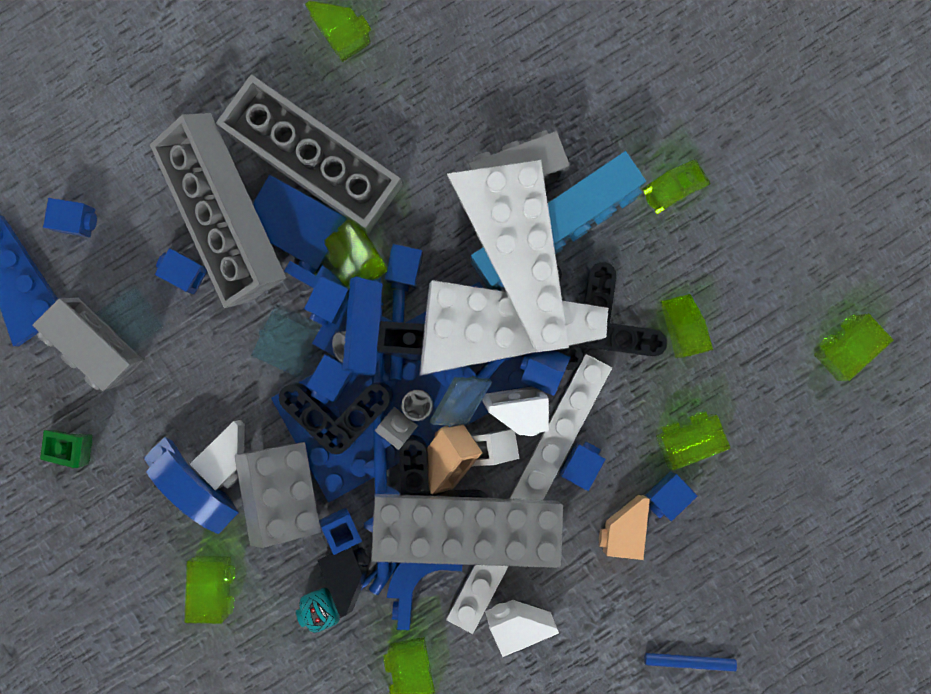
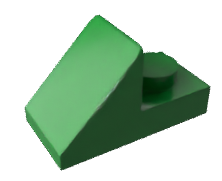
(66, 448)

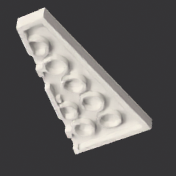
(515, 230)
(482, 326)

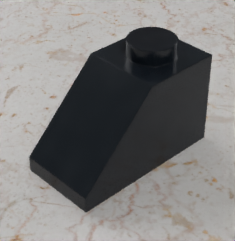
(401, 339)
(345, 576)

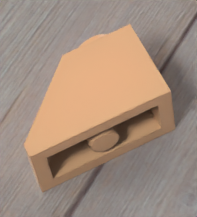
(450, 457)
(626, 530)

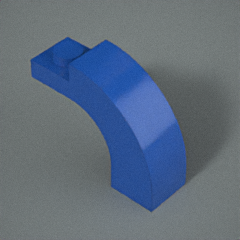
(305, 273)
(187, 489)
(402, 586)

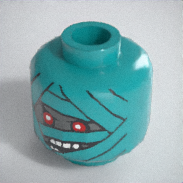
(317, 611)

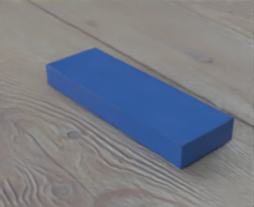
(362, 326)

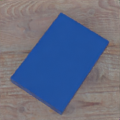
(296, 221)

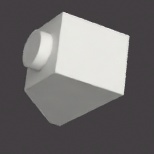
(520, 409)
(496, 446)
(217, 461)
(519, 625)

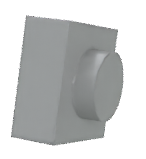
(396, 428)

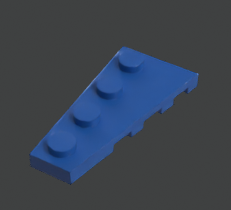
(22, 287)

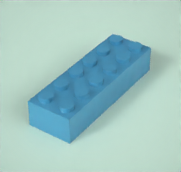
(578, 207)

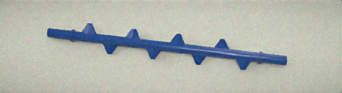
(377, 466)

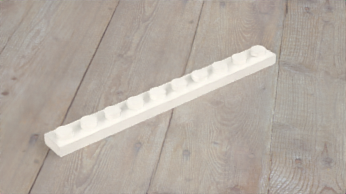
(535, 481)

